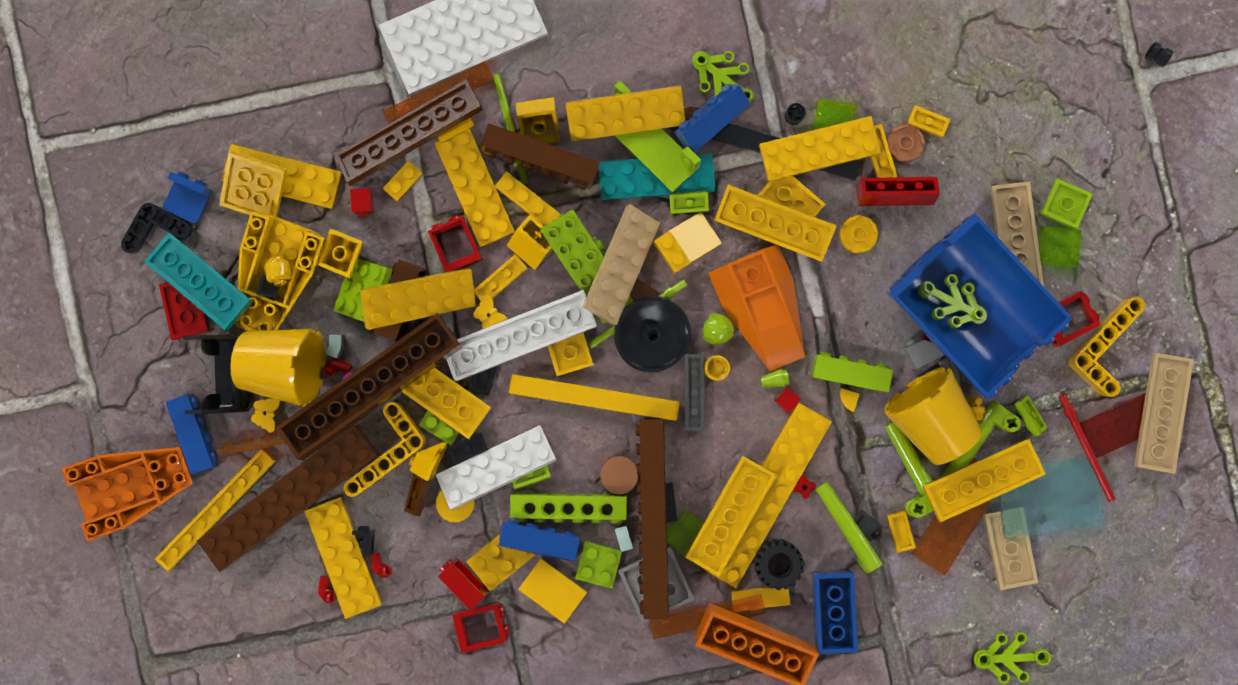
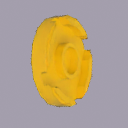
(858, 234)
(456, 515)

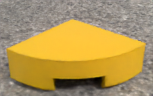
(849, 399)

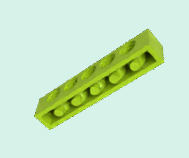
(519, 500)

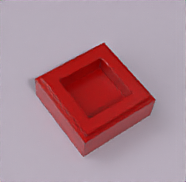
(788, 400)

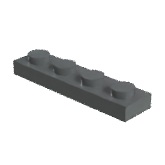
(694, 392)

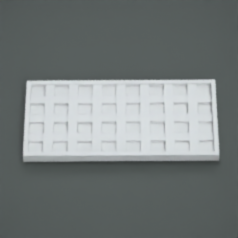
(456, 35)

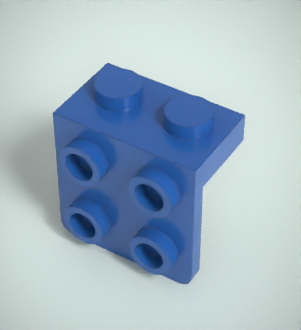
(186, 197)

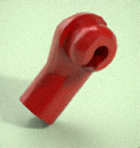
(334, 366)
(378, 567)
(324, 591)

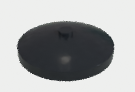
(652, 334)

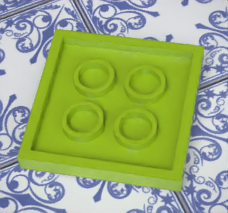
(364, 276)

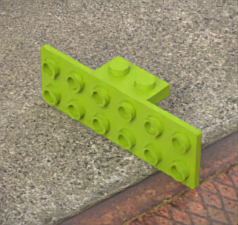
(576, 249)

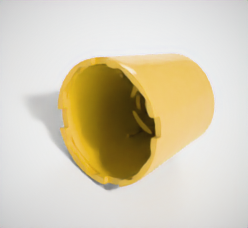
(280, 364)
(935, 416)

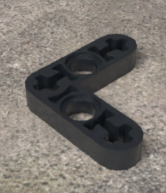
(155, 218)

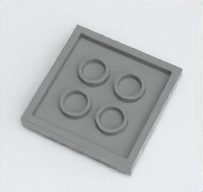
(677, 585)

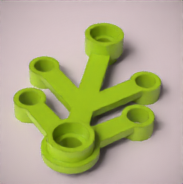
(719, 74)
(955, 302)
(1007, 657)

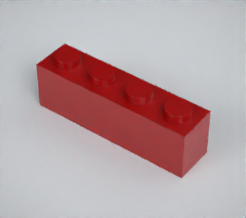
(897, 191)

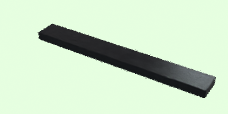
(751, 139)

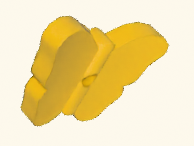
(485, 307)
(266, 421)

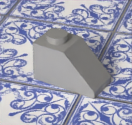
(921, 352)

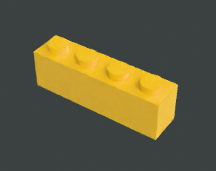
(526, 199)

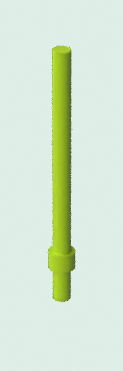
(508, 121)
(668, 293)

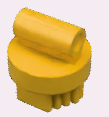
(978, 410)

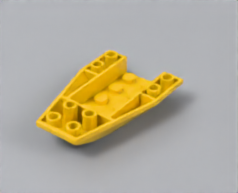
(269, 238)

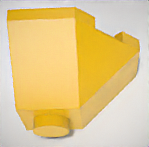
(427, 461)

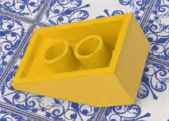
(687, 242)

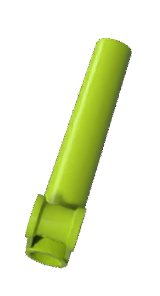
(994, 415)
(915, 469)
(867, 557)

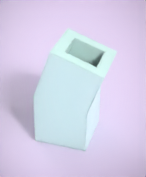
(336, 345)
(624, 538)

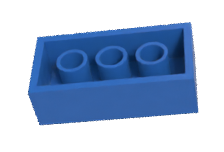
(834, 611)

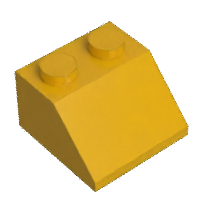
(539, 120)
(340, 253)

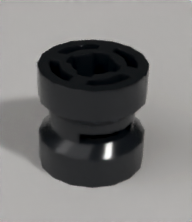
(1158, 54)
(798, 113)

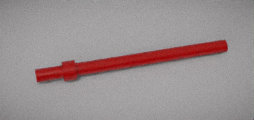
(1070, 412)

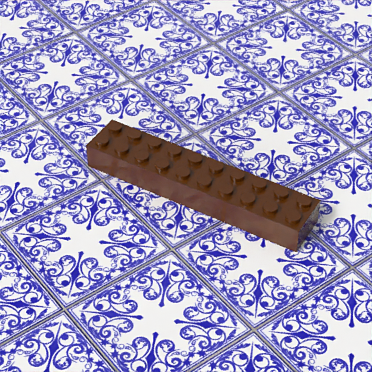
(368, 387)
(288, 498)
(654, 519)

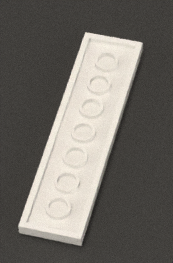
(521, 335)

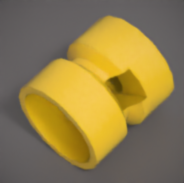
(716, 368)

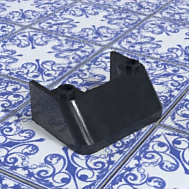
(227, 396)

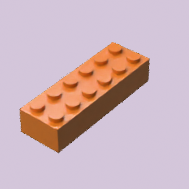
(755, 645)

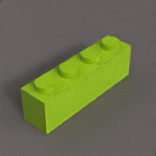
(851, 373)

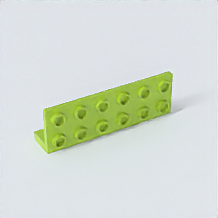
(660, 152)

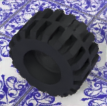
(790, 575)

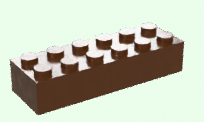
(539, 157)

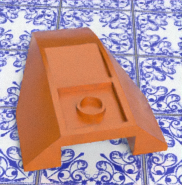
(762, 305)
(125, 486)

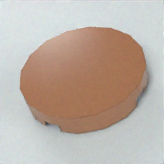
(905, 143)
(619, 475)

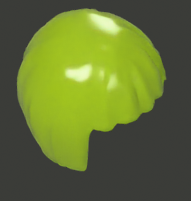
(717, 329)

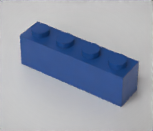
(712, 117)
(192, 434)
(538, 541)

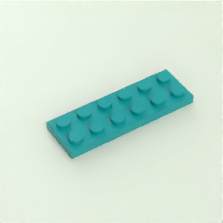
(634, 180)
(198, 281)

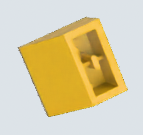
(530, 242)

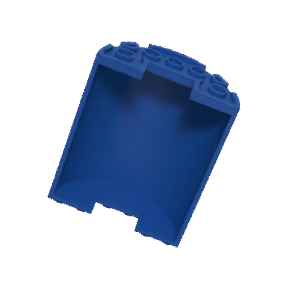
(1016, 304)

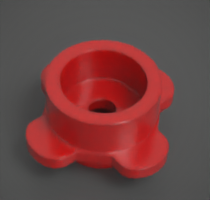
(809, 487)

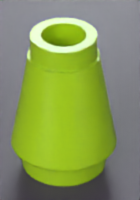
(776, 379)

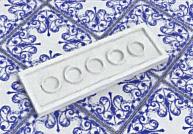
(495, 467)

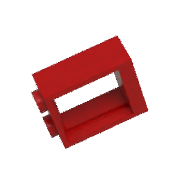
(464, 262)
(1091, 315)
(462, 583)
(461, 630)

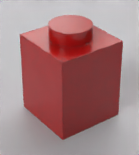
(362, 202)

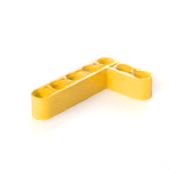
(1102, 344)
(391, 456)

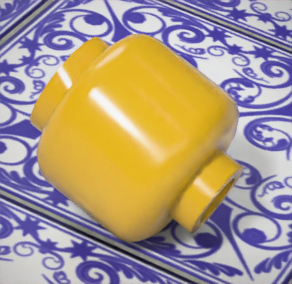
(278, 271)

